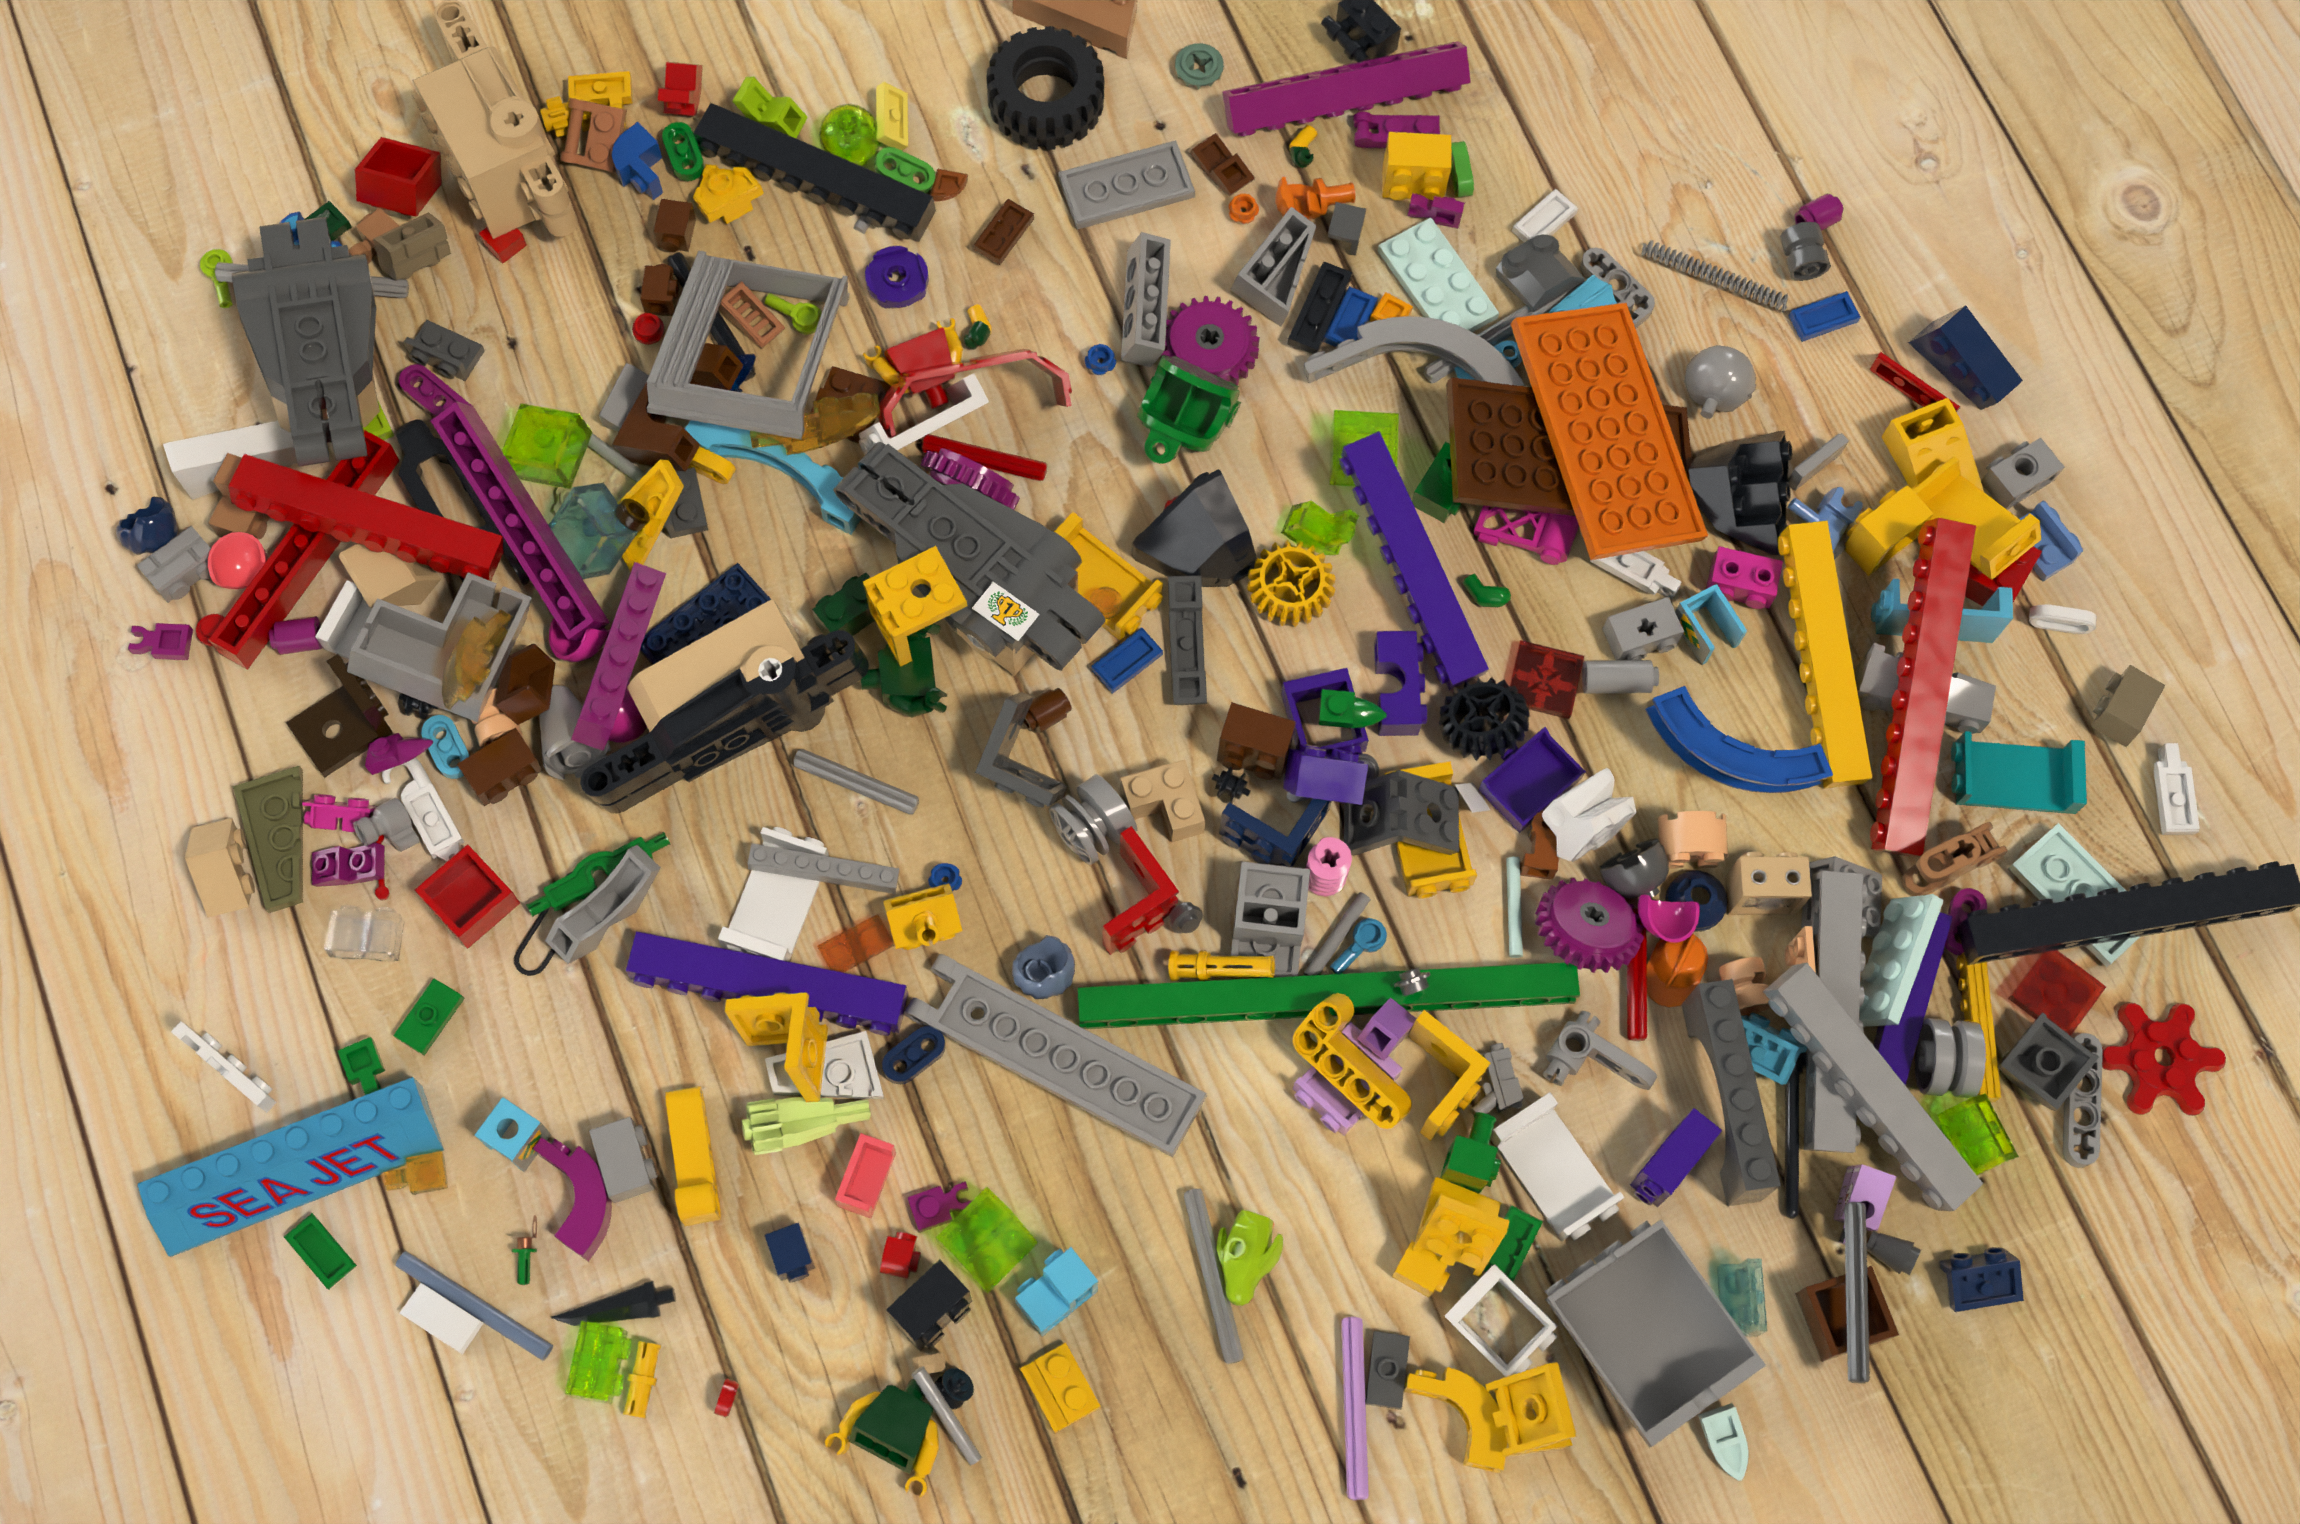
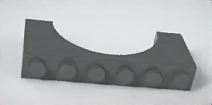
(1749, 1161)

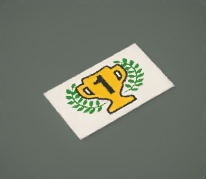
(1005, 611)

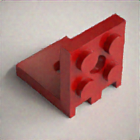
(1149, 912)

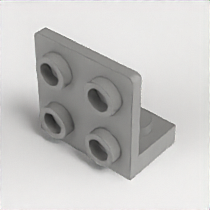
(1870, 909)

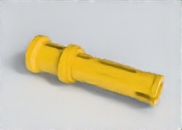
(1262, 966)

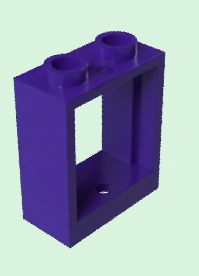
(1309, 689)
(1675, 1158)

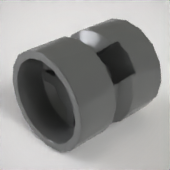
(1805, 251)

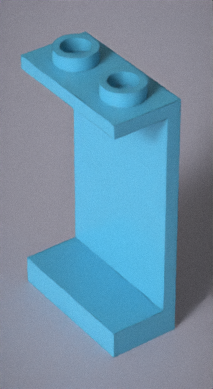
(1975, 624)

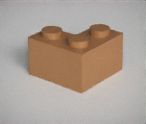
(227, 516)

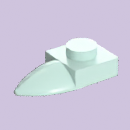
(1726, 1439)

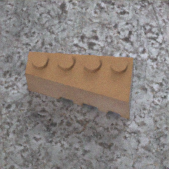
(1099, 21)

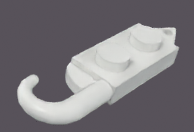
(428, 813)

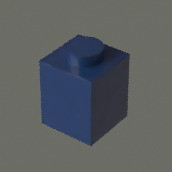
(790, 1253)

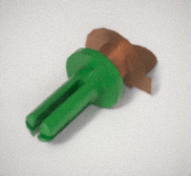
(524, 1250)

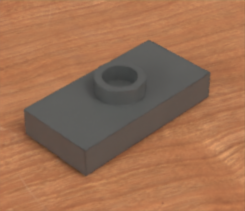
(1387, 1370)

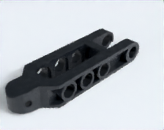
(420, 446)

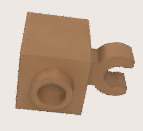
(370, 228)

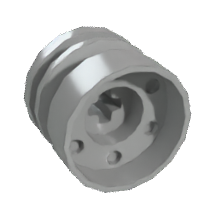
(1087, 824)

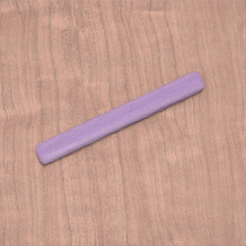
(1354, 1408)

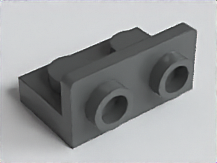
(445, 350)
(688, 512)

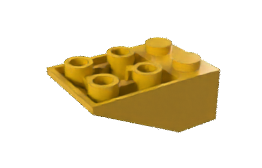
(1928, 439)

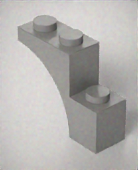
(614, 900)

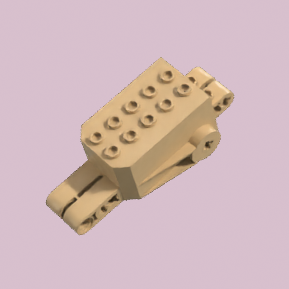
(491, 133)

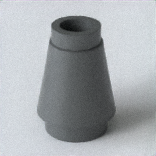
(1894, 1252)

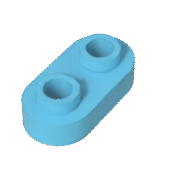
(445, 749)

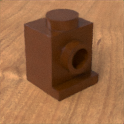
(659, 290)

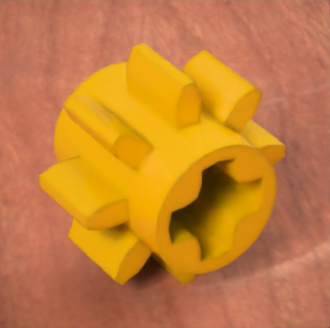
(556, 116)

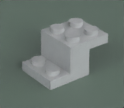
(1271, 915)

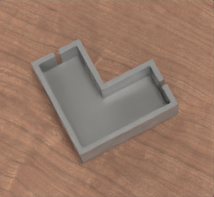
(412, 650)

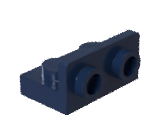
(1983, 1279)

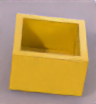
(1416, 165)
(1887, 529)

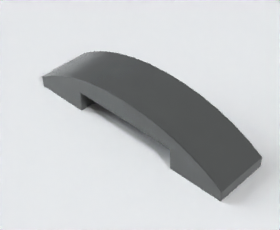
(1186, 640)

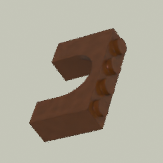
(644, 435)

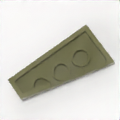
(274, 831)

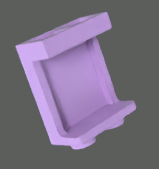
(1336, 1109)

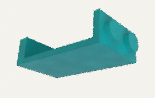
(2019, 776)

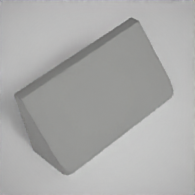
(622, 397)

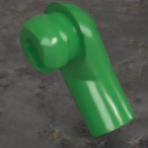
(1486, 595)

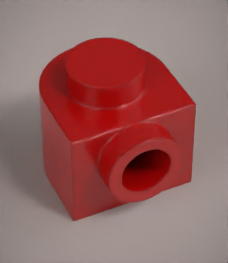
(900, 1255)

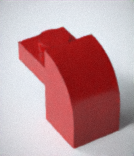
(681, 88)

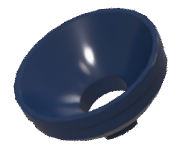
(1711, 912)

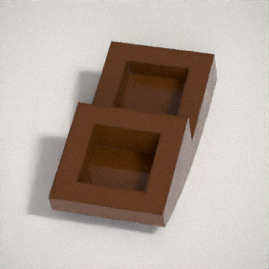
(1221, 166)

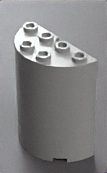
(1653, 1331)

